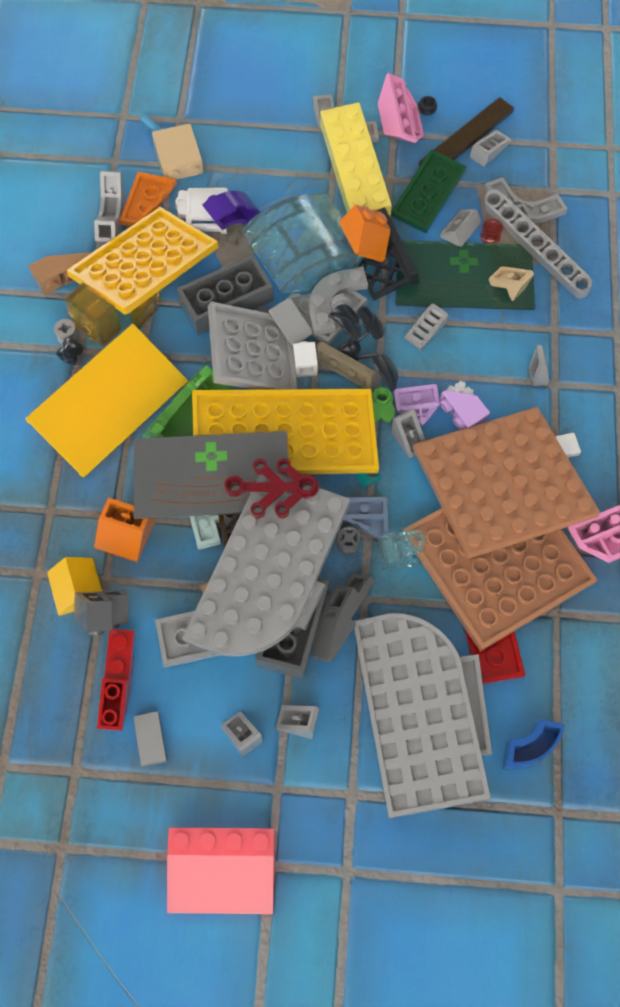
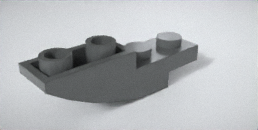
(336, 617)

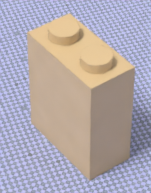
(177, 152)

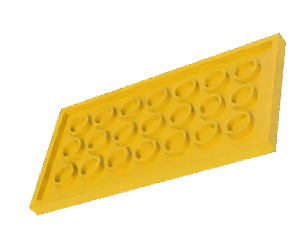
(325, 427)

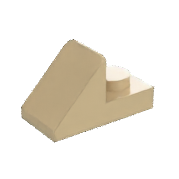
(512, 279)

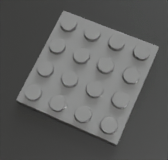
(249, 349)

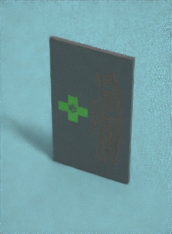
(189, 472)

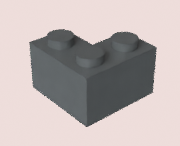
(101, 610)

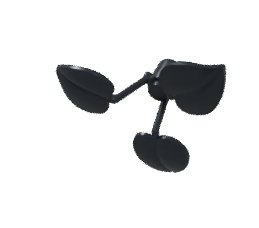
(349, 322)

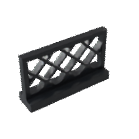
(401, 258)

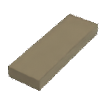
(345, 365)

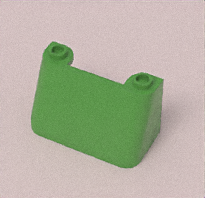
(177, 417)

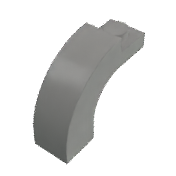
(108, 222)

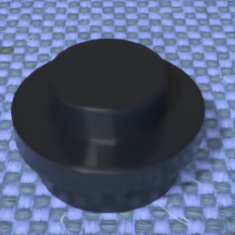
(427, 105)

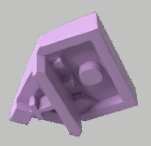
(421, 398)

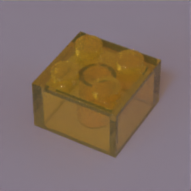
(93, 314)

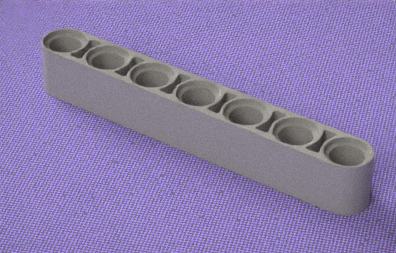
(541, 252)

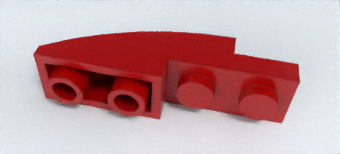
(117, 680)

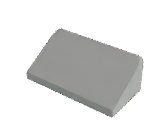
(461, 226)
(291, 321)

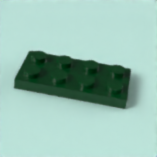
(428, 191)

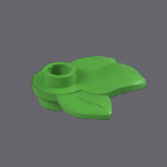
(383, 409)

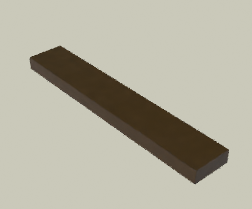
(474, 129)

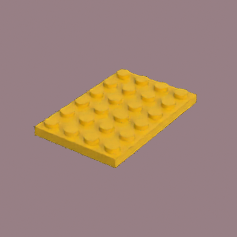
(143, 259)

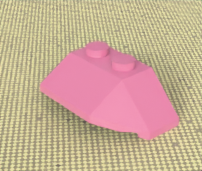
(399, 111)
(600, 535)

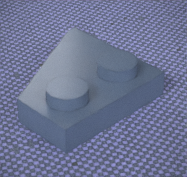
(368, 515)

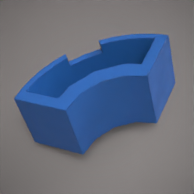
(532, 748)

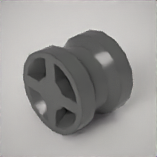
(348, 535)

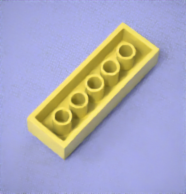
(354, 158)

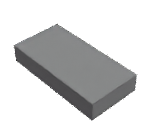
(150, 739)

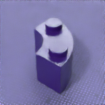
(230, 208)

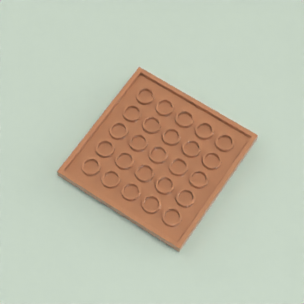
(504, 482)
(502, 587)

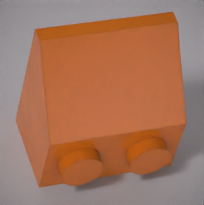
(366, 232)

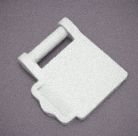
(190, 207)

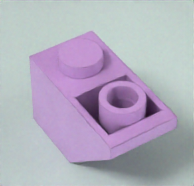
(464, 408)

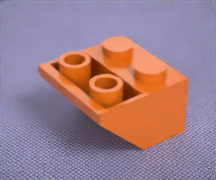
(121, 533)

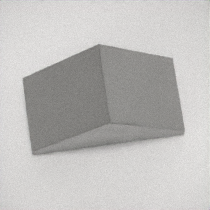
(407, 431)
(298, 720)
(242, 733)

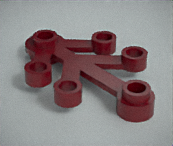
(275, 487)

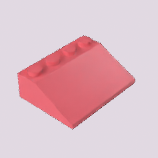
(220, 870)

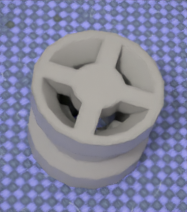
(69, 328)

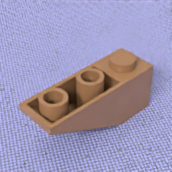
(51, 271)

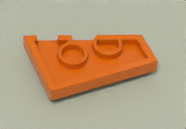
(145, 196)

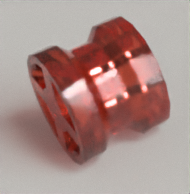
(491, 231)

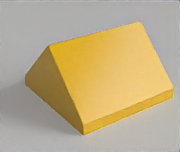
(70, 577)

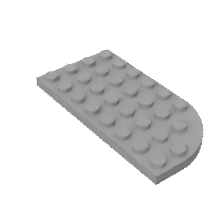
(266, 574)
(419, 716)

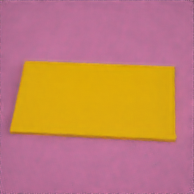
(107, 400)

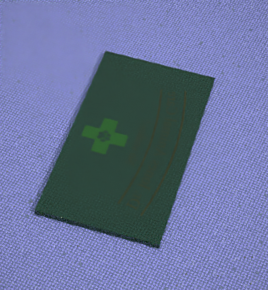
(460, 275)

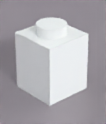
(305, 359)

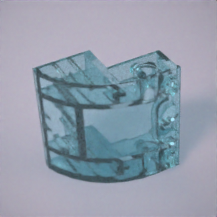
(300, 241)

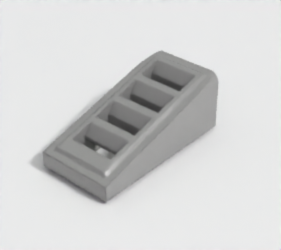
(487, 148)
(433, 315)
(538, 368)

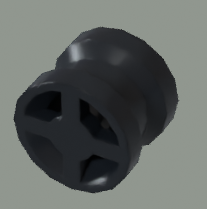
(69, 351)

